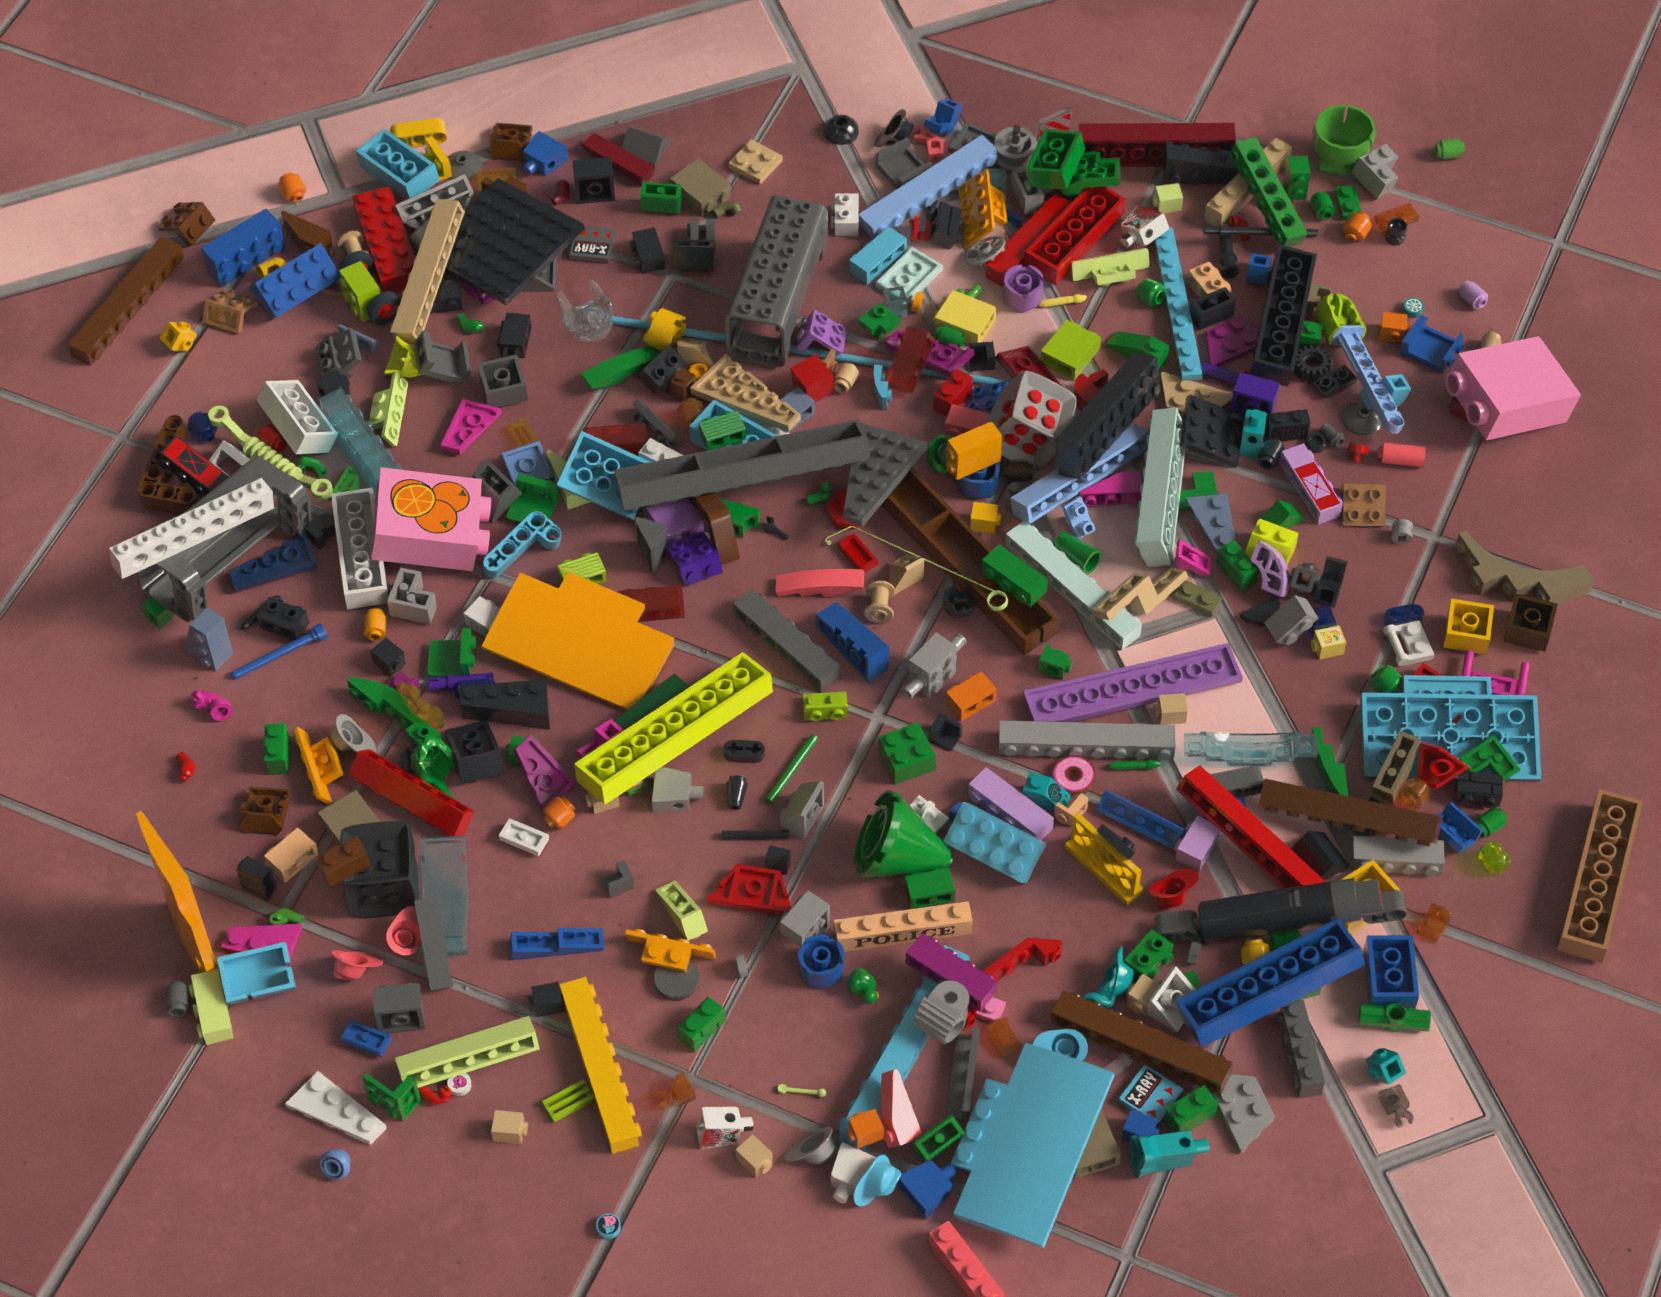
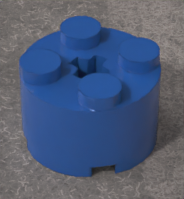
(980, 483)
(821, 961)

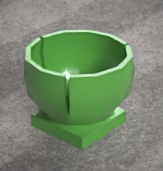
(1340, 141)

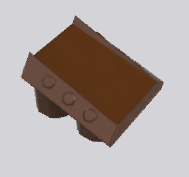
(509, 140)
(264, 810)

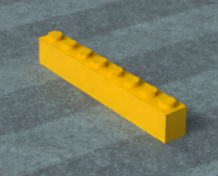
(599, 1065)

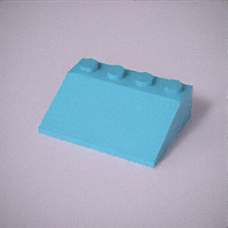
(591, 472)

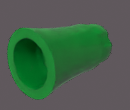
(1078, 552)

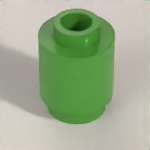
(1449, 148)

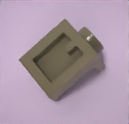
(1316, 294)

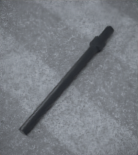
(1224, 230)

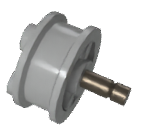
(1014, 147)

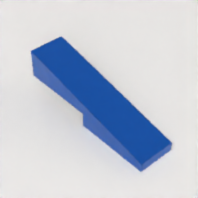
(563, 942)

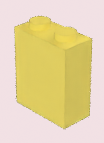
(966, 316)

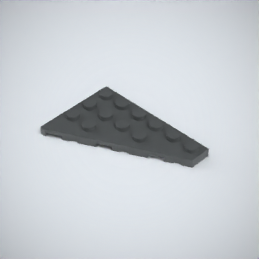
(877, 477)

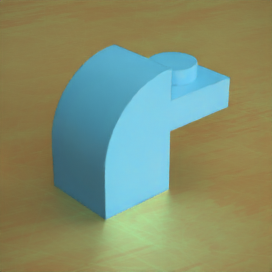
(1397, 388)

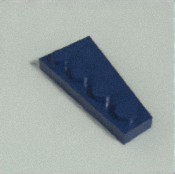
(283, 562)

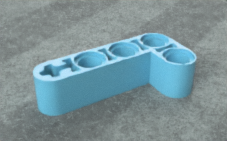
(518, 547)

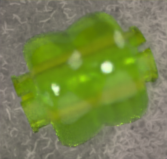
(1494, 857)

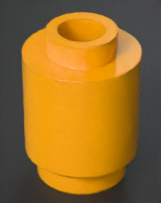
(375, 624)

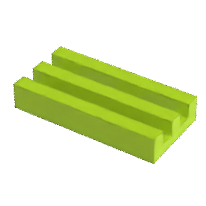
(560, 1097)

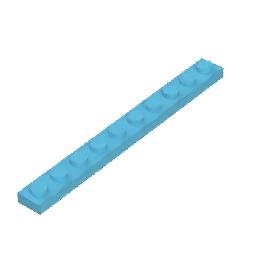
(1178, 306)

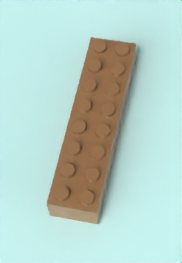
(1600, 876)

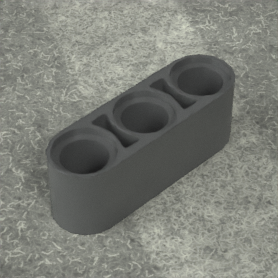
(1241, 781)

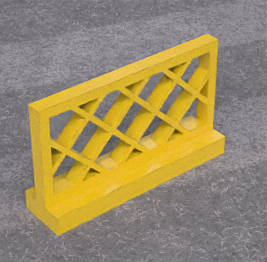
(1104, 860)

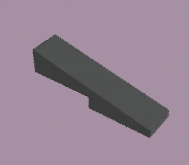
(433, 943)

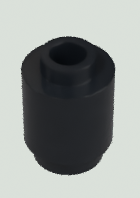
(1270, 454)

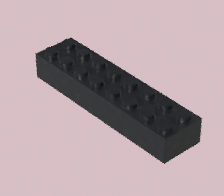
(1283, 315)
(1107, 416)

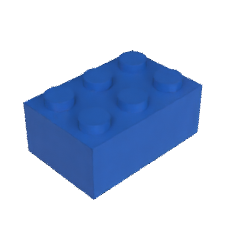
(1391, 970)

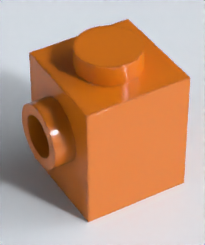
(1393, 327)
(865, 1128)

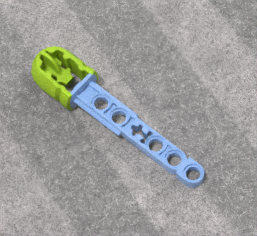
(1344, 328)

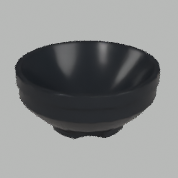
(841, 134)

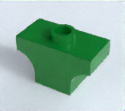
(743, 517)

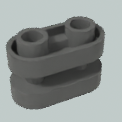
(694, 229)

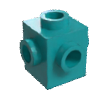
(1385, 1066)

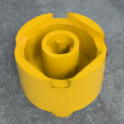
(665, 329)

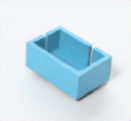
(256, 973)

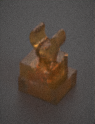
(680, 1090)

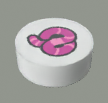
(459, 1084)

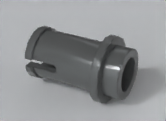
(1336, 438)

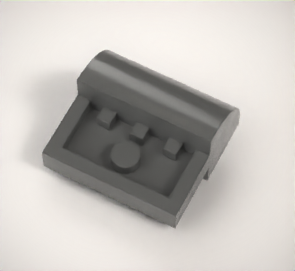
(339, 354)

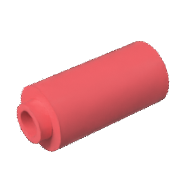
(1401, 454)

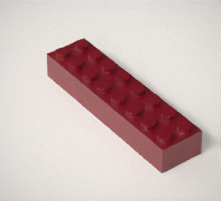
(1145, 142)

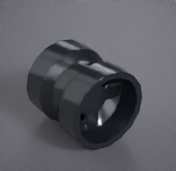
(1396, 231)

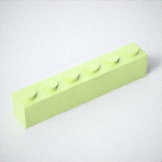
(469, 1052)

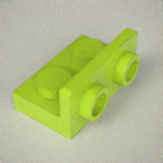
(825, 706)

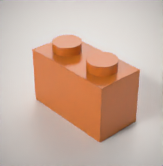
(971, 696)

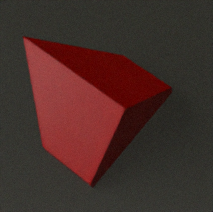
(1437, 765)

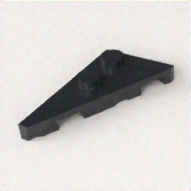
(1123, 844)

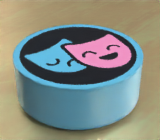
(608, 1226)

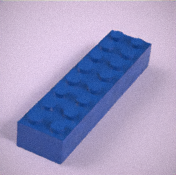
(1270, 982)

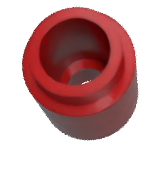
(272, 438)

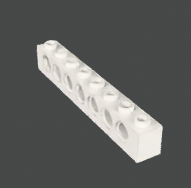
(191, 528)

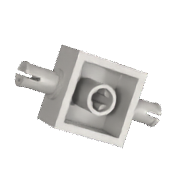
(933, 665)

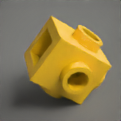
(178, 336)

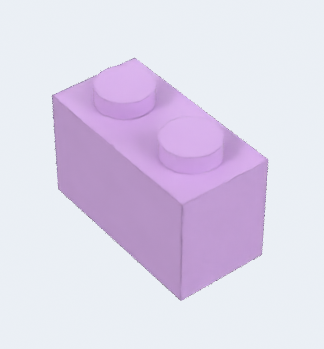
(1197, 844)

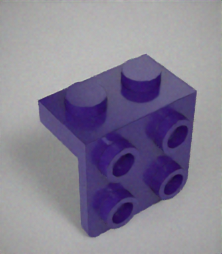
(695, 558)

